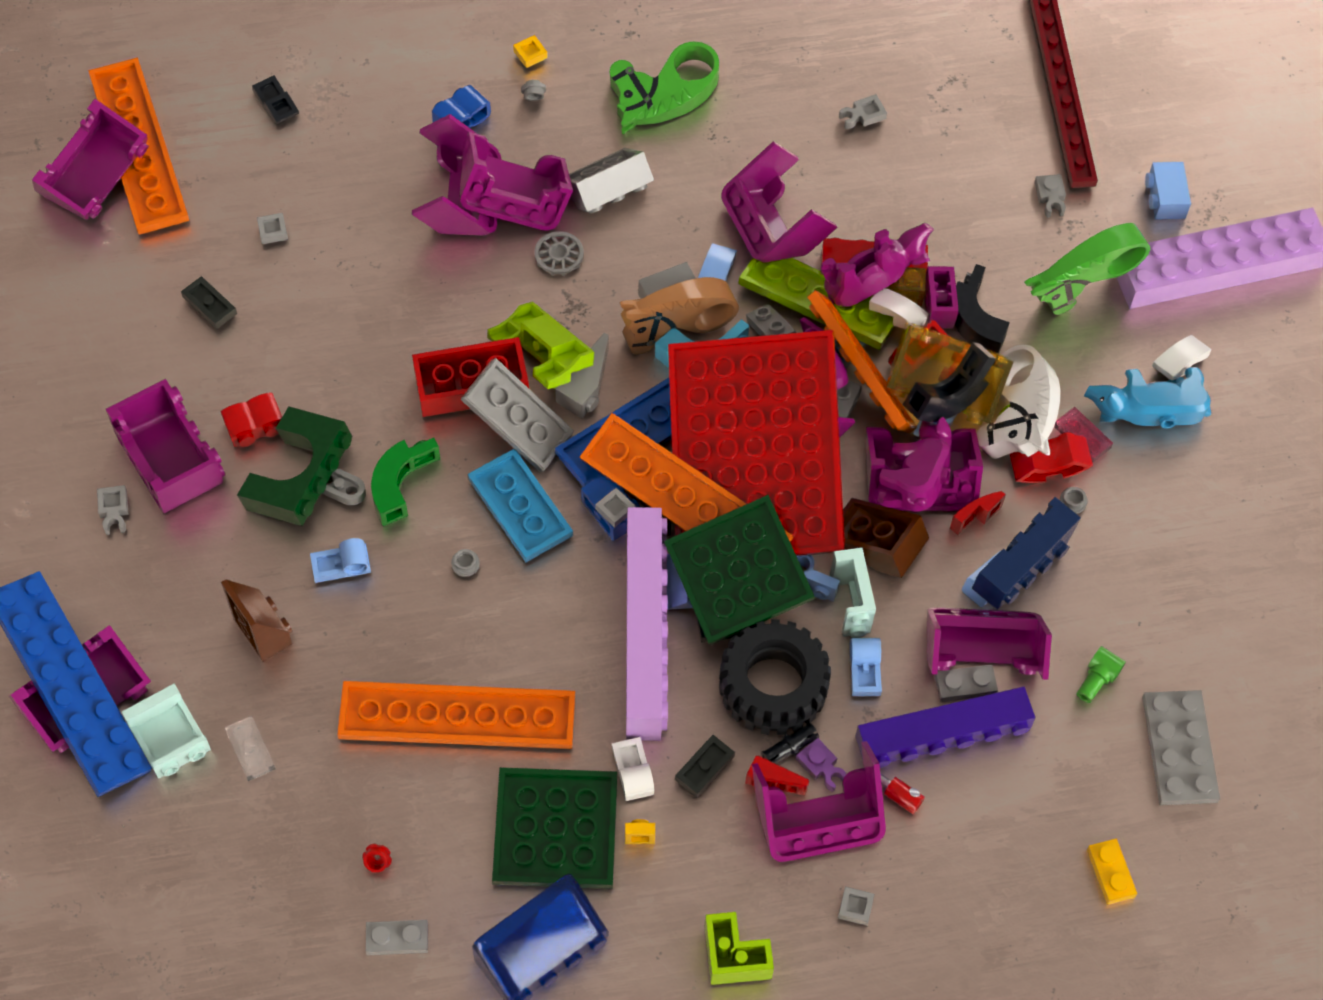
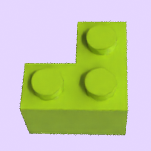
(735, 959)

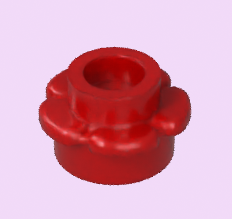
(373, 863)

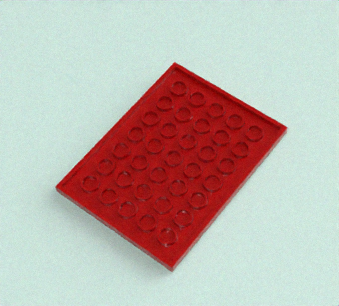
(763, 424)

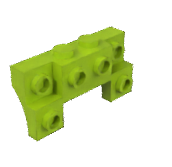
(547, 342)

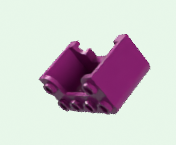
(165, 446)

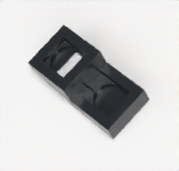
(275, 100)

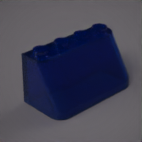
(540, 940)

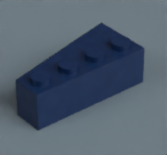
(1027, 555)

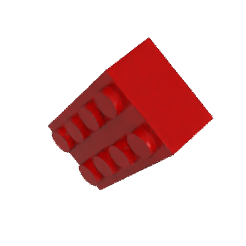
(449, 373)

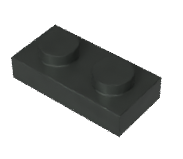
(209, 302)
(704, 766)

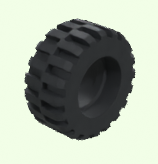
(783, 644)

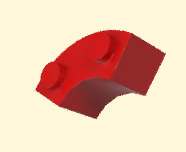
(1067, 457)

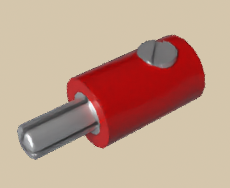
(902, 794)

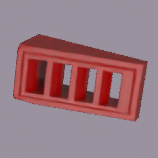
(778, 777)

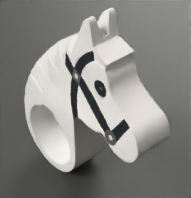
(1031, 412)

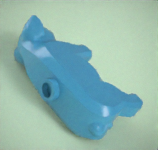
(1154, 403)

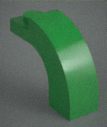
(390, 472)

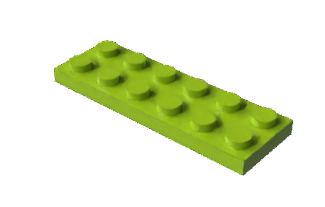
(792, 281)

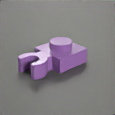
(819, 762)

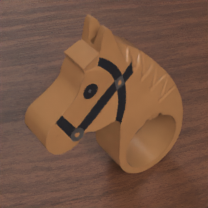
(692, 305)

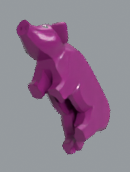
(875, 267)
(923, 469)

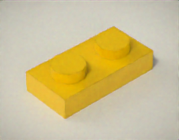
(1111, 871)

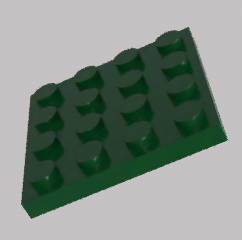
(739, 570)
(555, 827)

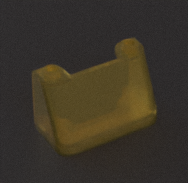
(933, 357)

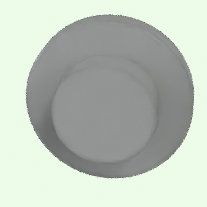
(533, 90)
(1074, 499)
(465, 563)

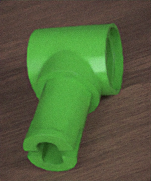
(1102, 668)

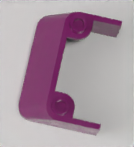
(751, 202)
(445, 214)
(989, 638)
(823, 822)

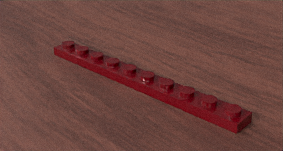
(1064, 94)

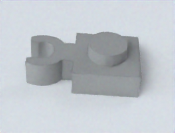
(866, 110)
(1051, 191)
(112, 505)

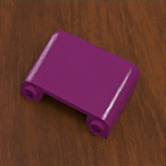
(91, 162)
(512, 190)
(965, 468)
(116, 669)

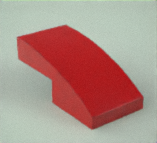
(981, 509)

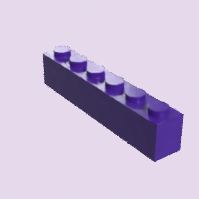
(948, 726)

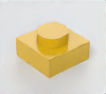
(530, 51)
(640, 832)

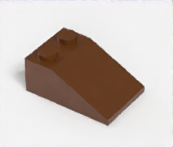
(886, 534)
(257, 619)

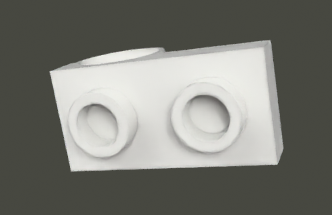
(633, 769)

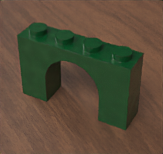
(295, 498)

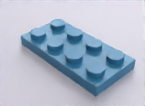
(520, 505)

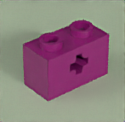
(941, 296)

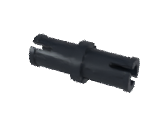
(791, 744)

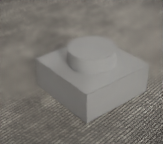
(272, 228)
(614, 507)
(856, 906)

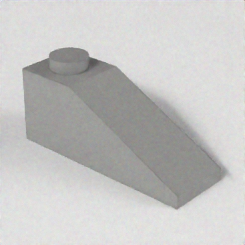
(584, 388)

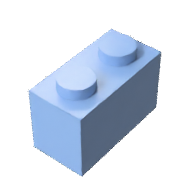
(1168, 190)

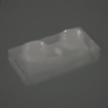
(250, 748)

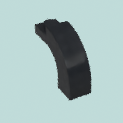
(972, 320)
(954, 393)

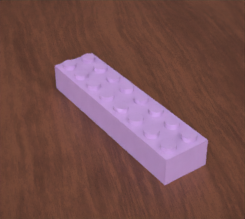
(1225, 258)
(646, 624)

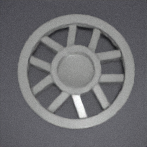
(559, 253)

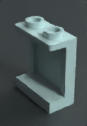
(851, 569)
(166, 731)

